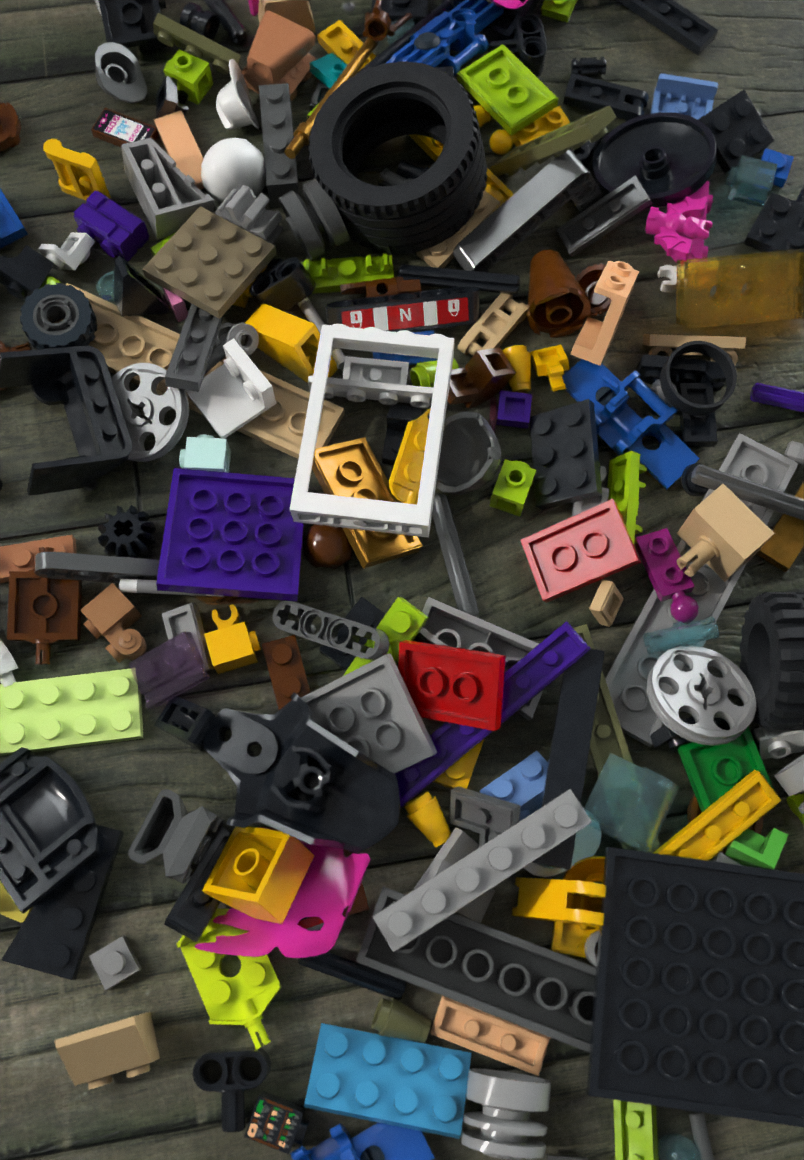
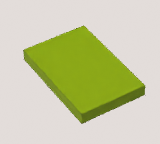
(507, 89)

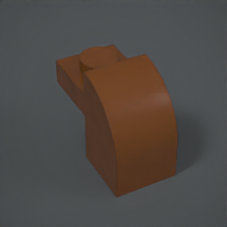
(480, 378)

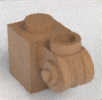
(111, 616)

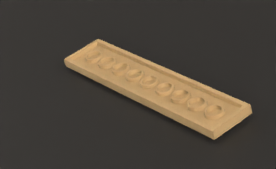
(139, 340)

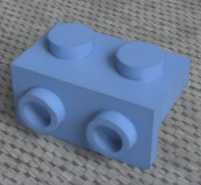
(683, 95)
(521, 784)

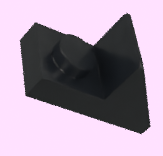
(397, 421)

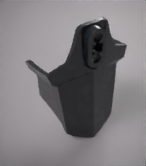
(304, 779)

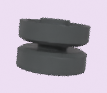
(312, 220)

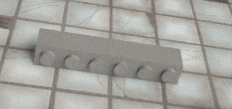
(481, 870)

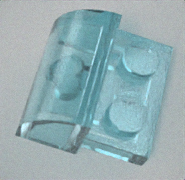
(630, 803)

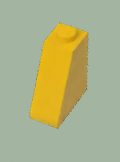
(288, 340)

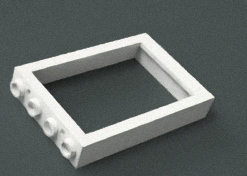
(361, 512)

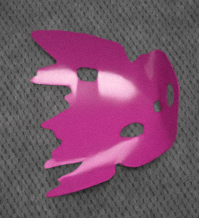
(324, 893)

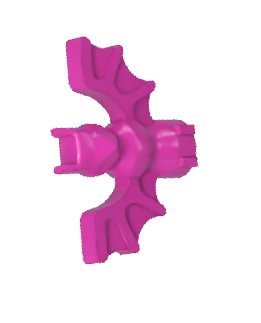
(677, 222)

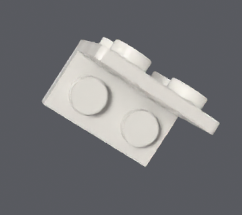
(233, 392)

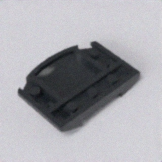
(43, 827)

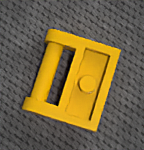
(77, 171)

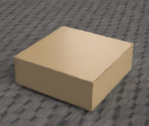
(606, 603)

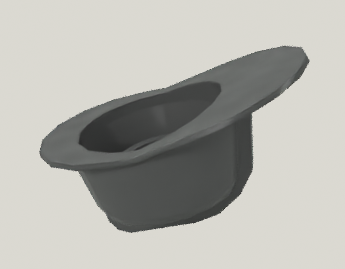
(119, 73)

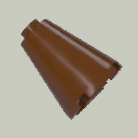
(555, 296)

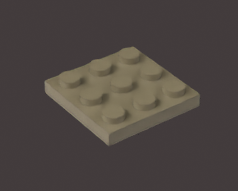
(209, 262)

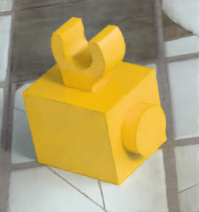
(232, 643)

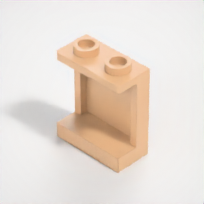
(596, 336)

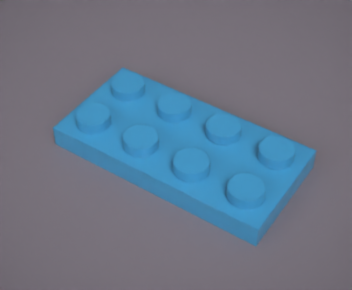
(389, 1080)

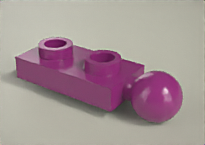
(669, 581)

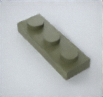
(173, 34)

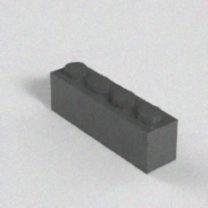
(277, 135)

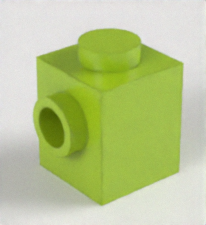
(191, 73)
(512, 487)

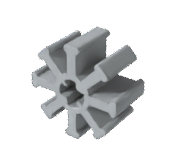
(250, 214)

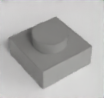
(115, 962)

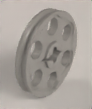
(154, 409)
(692, 701)

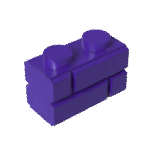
(111, 226)

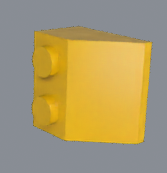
(259, 872)

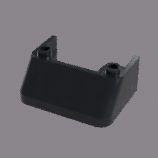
(85, 388)

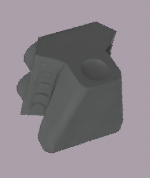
(175, 836)

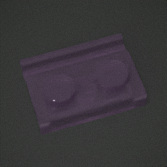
(168, 670)

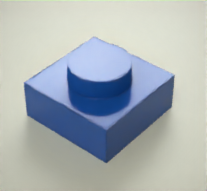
(783, 165)

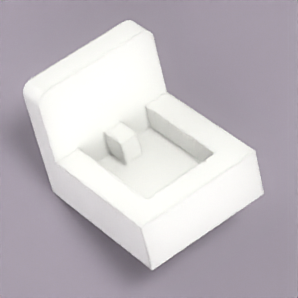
(72, 252)

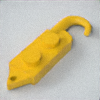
(407, 470)

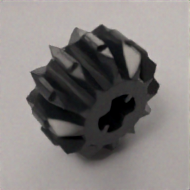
(131, 522)

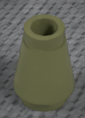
(400, 1021)

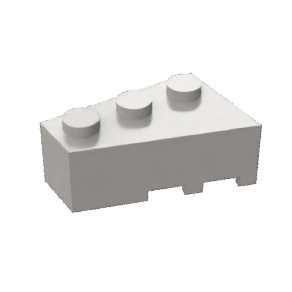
(161, 188)

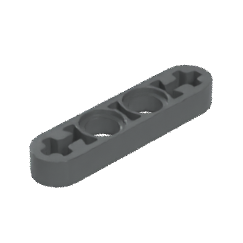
(94, 567)
(329, 630)

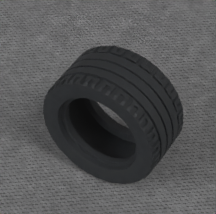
(389, 104)

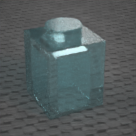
(751, 181)

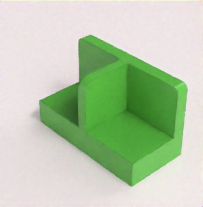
(756, 850)

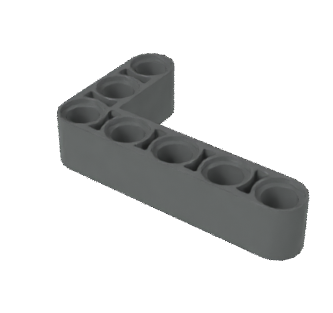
(526, 210)

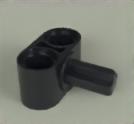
(528, 43)
(283, 284)
(232, 1082)

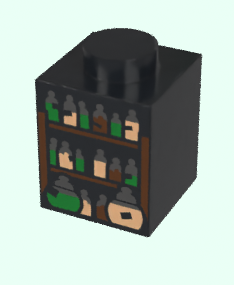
(277, 1123)

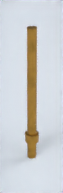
(302, 133)

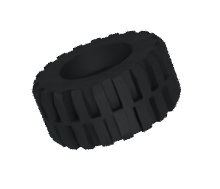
(775, 658)

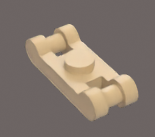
(494, 324)

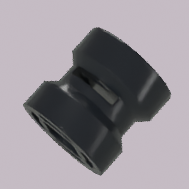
(200, 21)

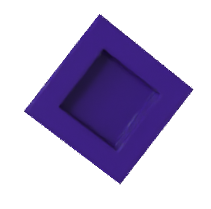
(514, 409)

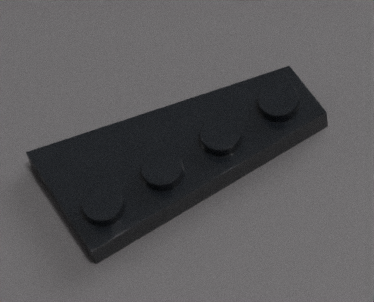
(62, 921)

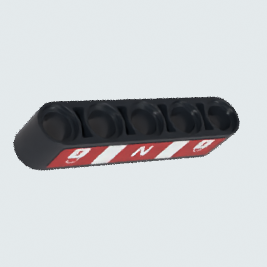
(409, 310)

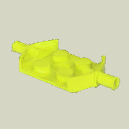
(236, 998)

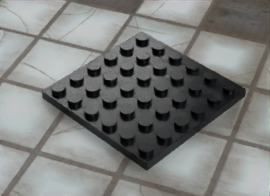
(700, 987)

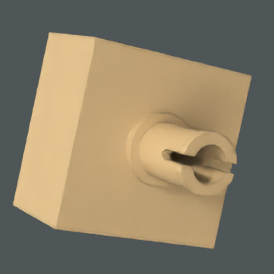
(721, 534)

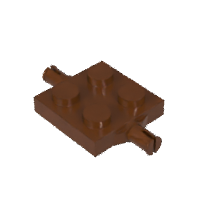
(43, 610)

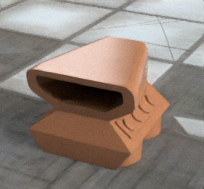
(279, 54)

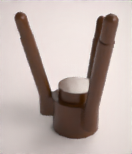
(379, 24)

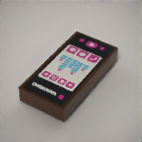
(121, 129)

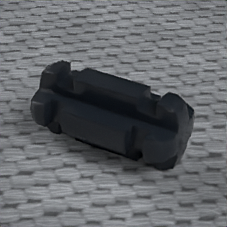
(589, 66)

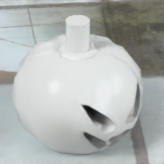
(231, 165)

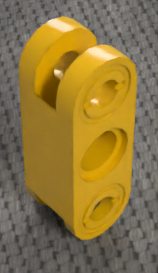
(557, 900)

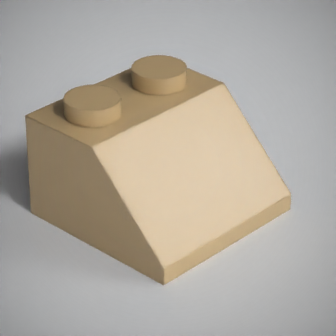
(110, 1049)

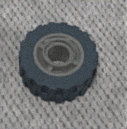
(56, 303)

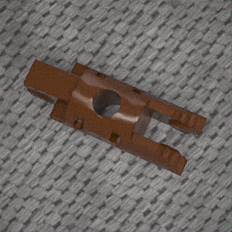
(390, 286)

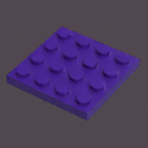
(230, 536)

